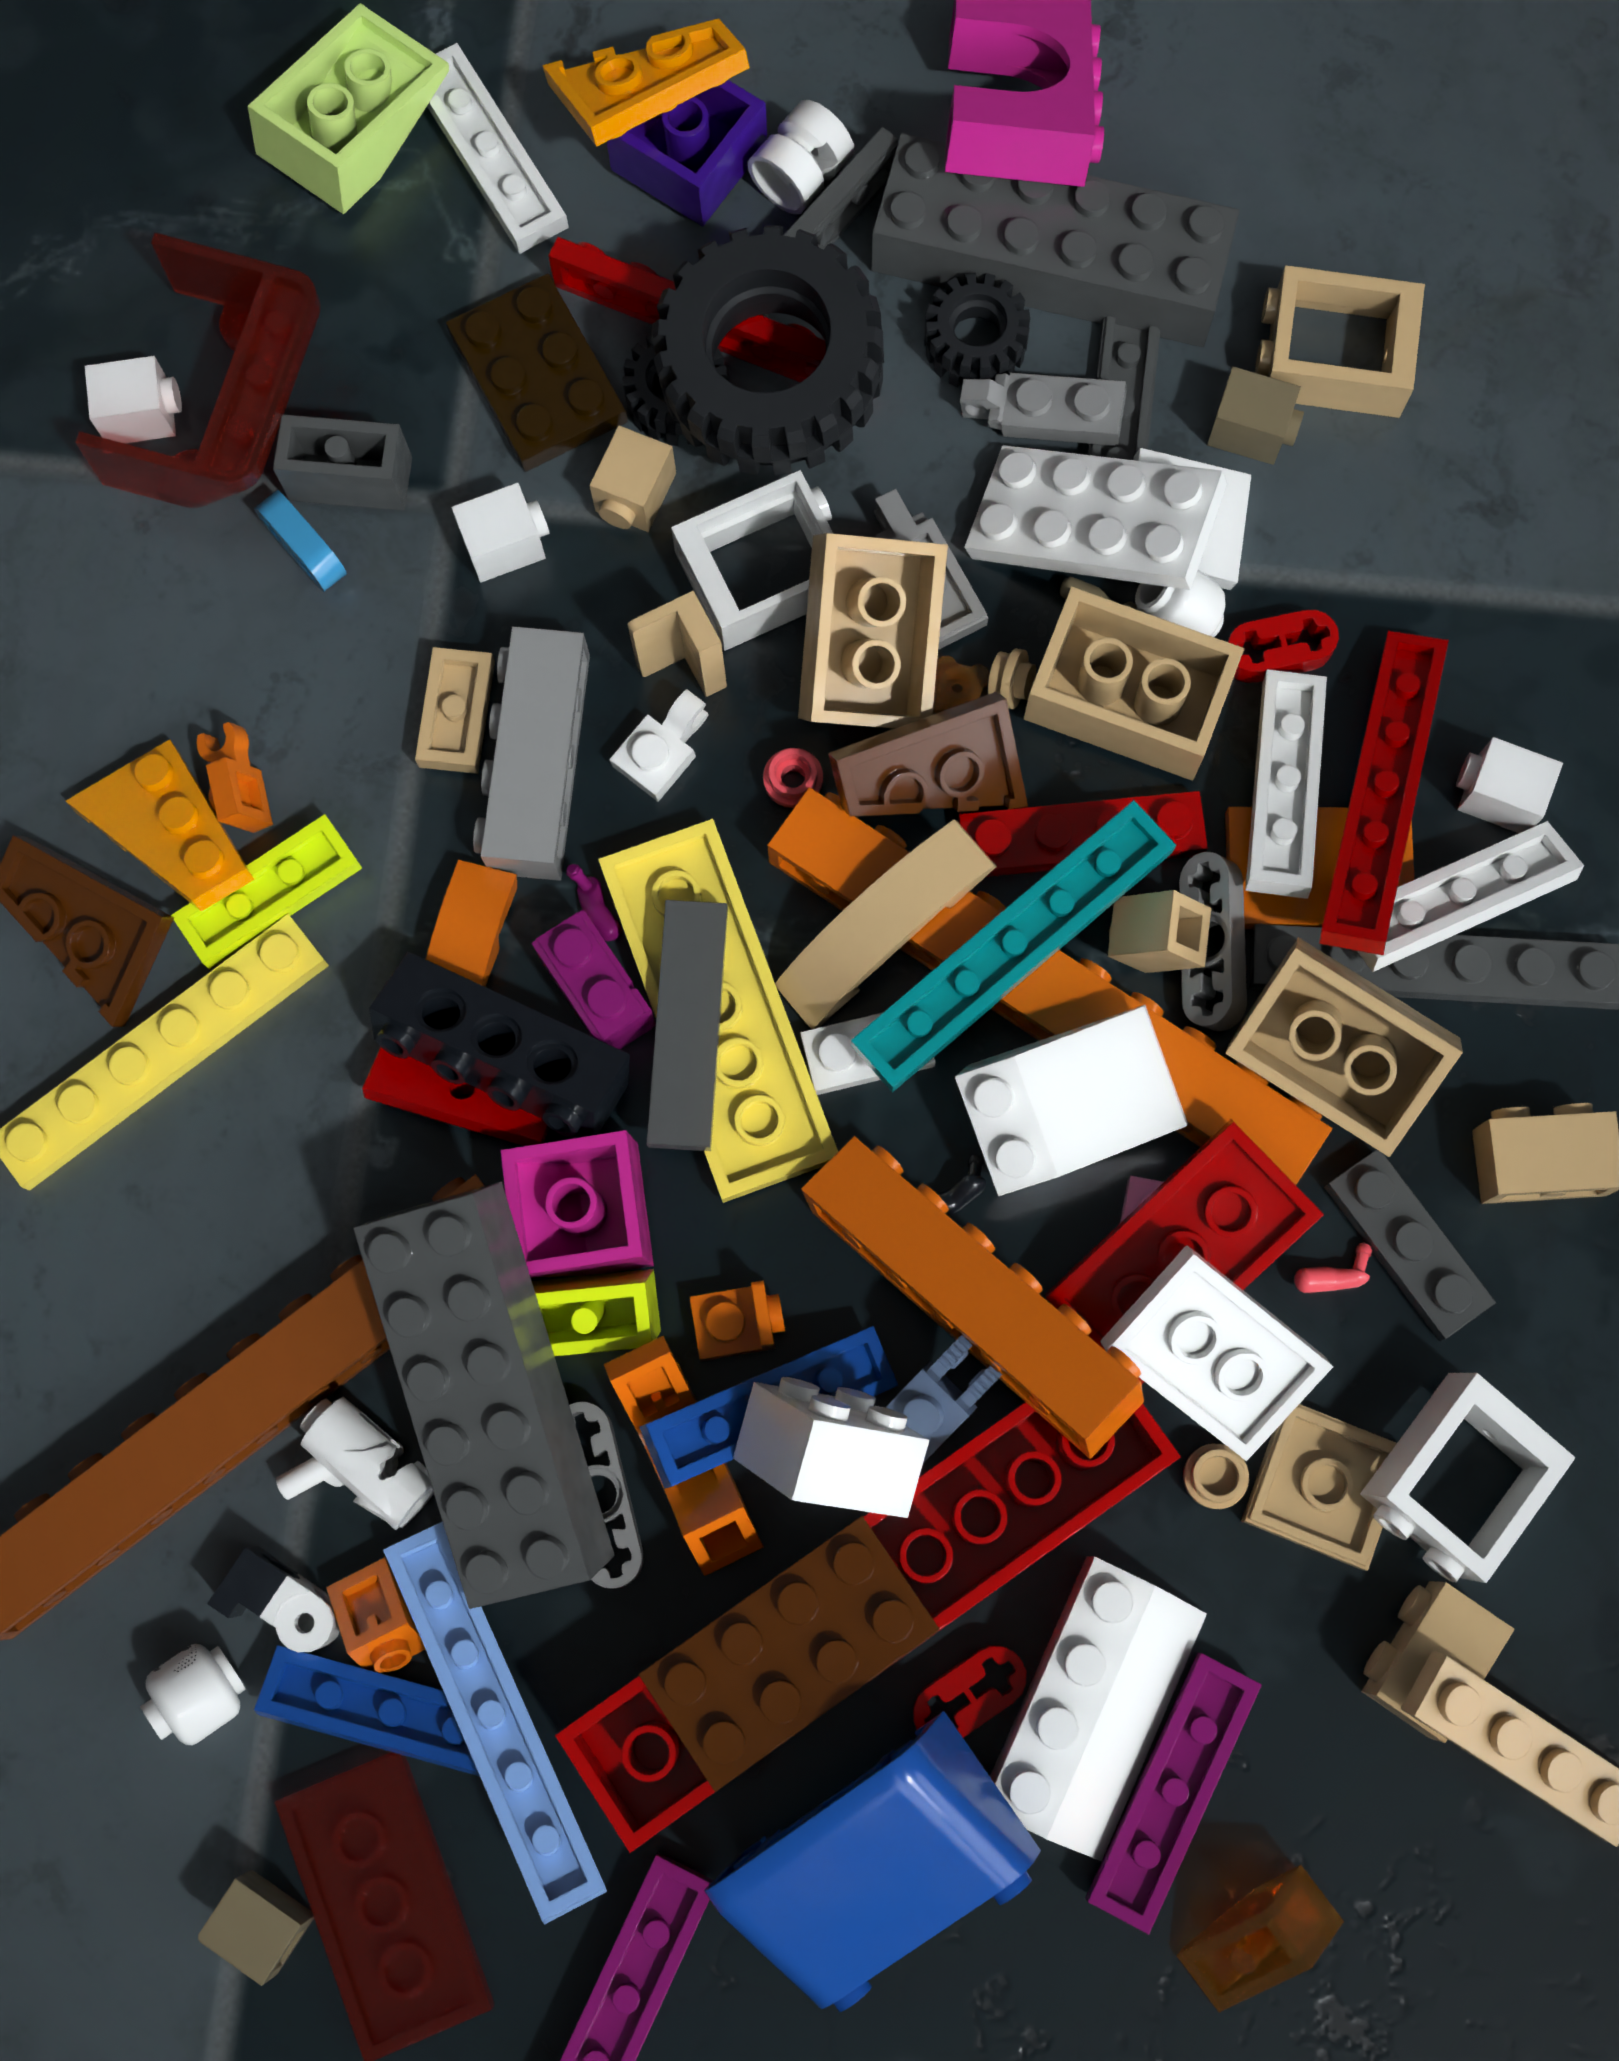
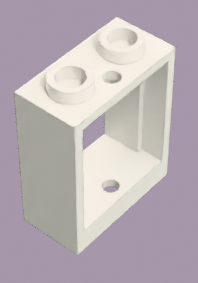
(732, 521)
(1510, 1430)

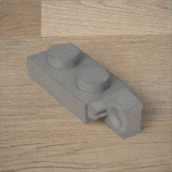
(1048, 407)
(961, 607)

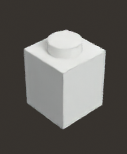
(132, 400)
(501, 531)
(1507, 785)

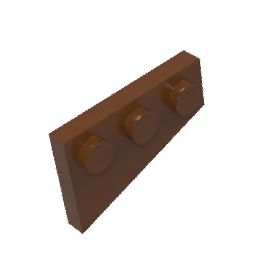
(941, 761)
(87, 922)

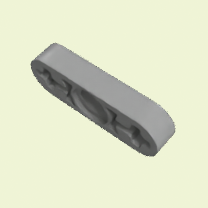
(1231, 959)
(624, 1538)

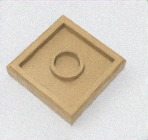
(1314, 1485)

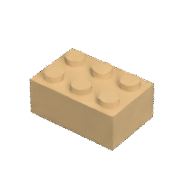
(871, 630)
(1132, 683)
(1344, 1047)

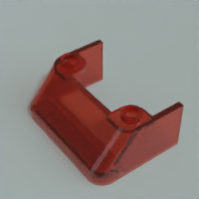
(269, 326)

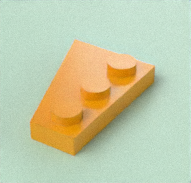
(638, 85)
(167, 825)

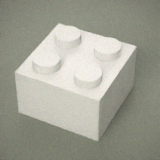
(831, 1447)

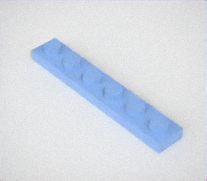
(495, 1727)

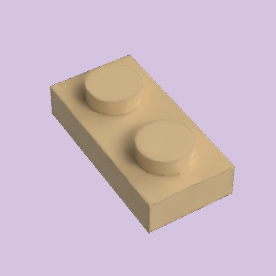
(455, 710)

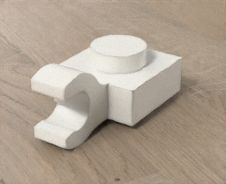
(658, 753)

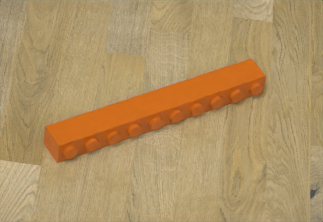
(844, 856)

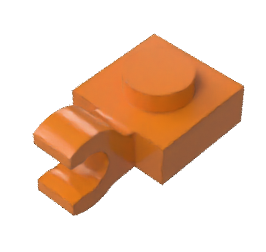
(235, 786)

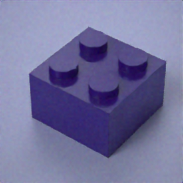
(693, 151)

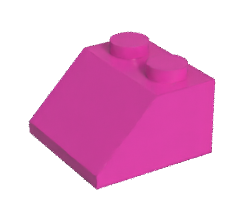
(579, 1205)

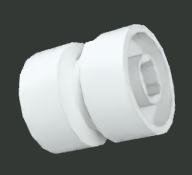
(801, 156)

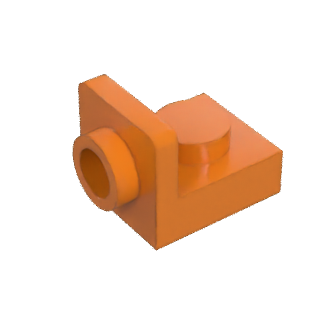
(736, 1321)
(375, 1619)

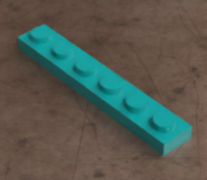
(1012, 946)

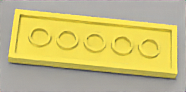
(765, 1102)

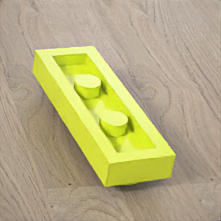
(283, 884)

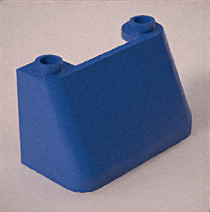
(878, 1868)

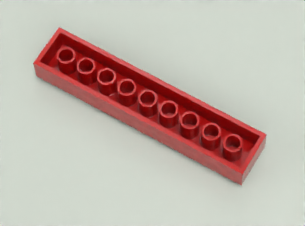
(966, 1535)

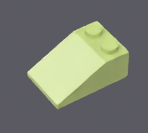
(346, 107)

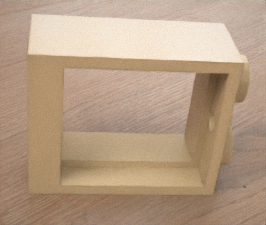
(1339, 386)

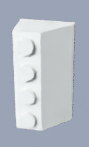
(1095, 1706)

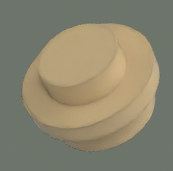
(1012, 676)
(1215, 1476)

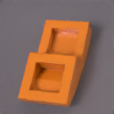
(471, 920)

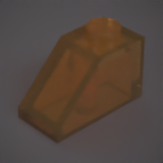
(1262, 1939)

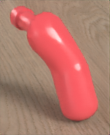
(1332, 1279)

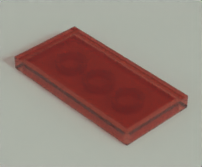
(384, 1905)

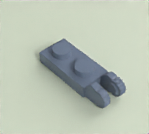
(935, 1403)

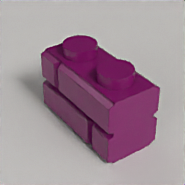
(594, 981)

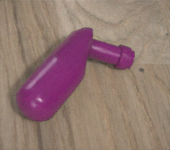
(592, 901)

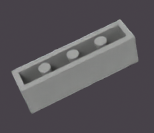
(534, 752)

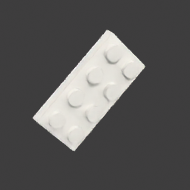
(1097, 516)

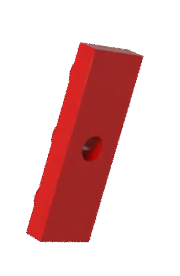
(422, 1091)

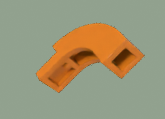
(706, 1505)

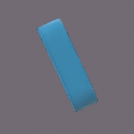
(300, 540)

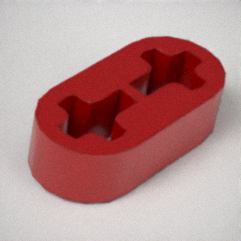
(1280, 632)
(965, 1675)

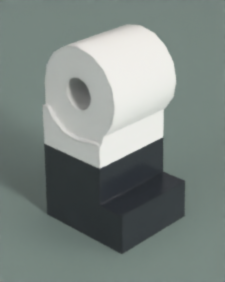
(280, 1597)

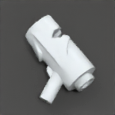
(362, 1457)

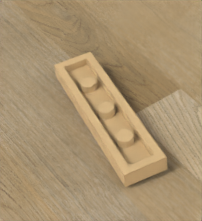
(1517, 1744)

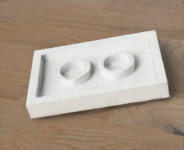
(1217, 1353)

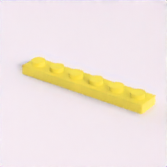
(158, 1052)

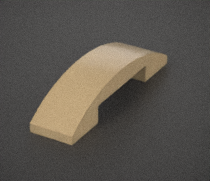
(882, 922)

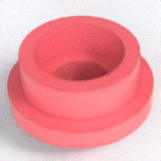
(791, 761)

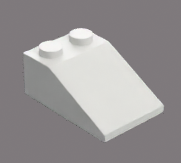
(1070, 1100)

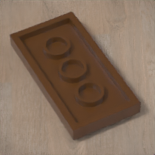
(788, 1653)

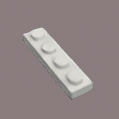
(494, 155)
(1286, 784)
(1476, 891)

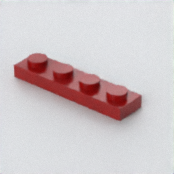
(1045, 835)

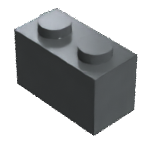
(343, 462)

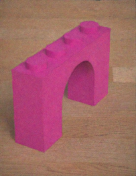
(1033, 133)

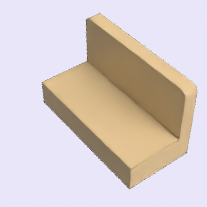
(675, 633)

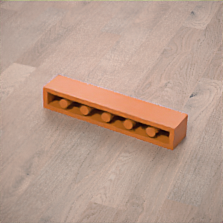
(973, 1294)

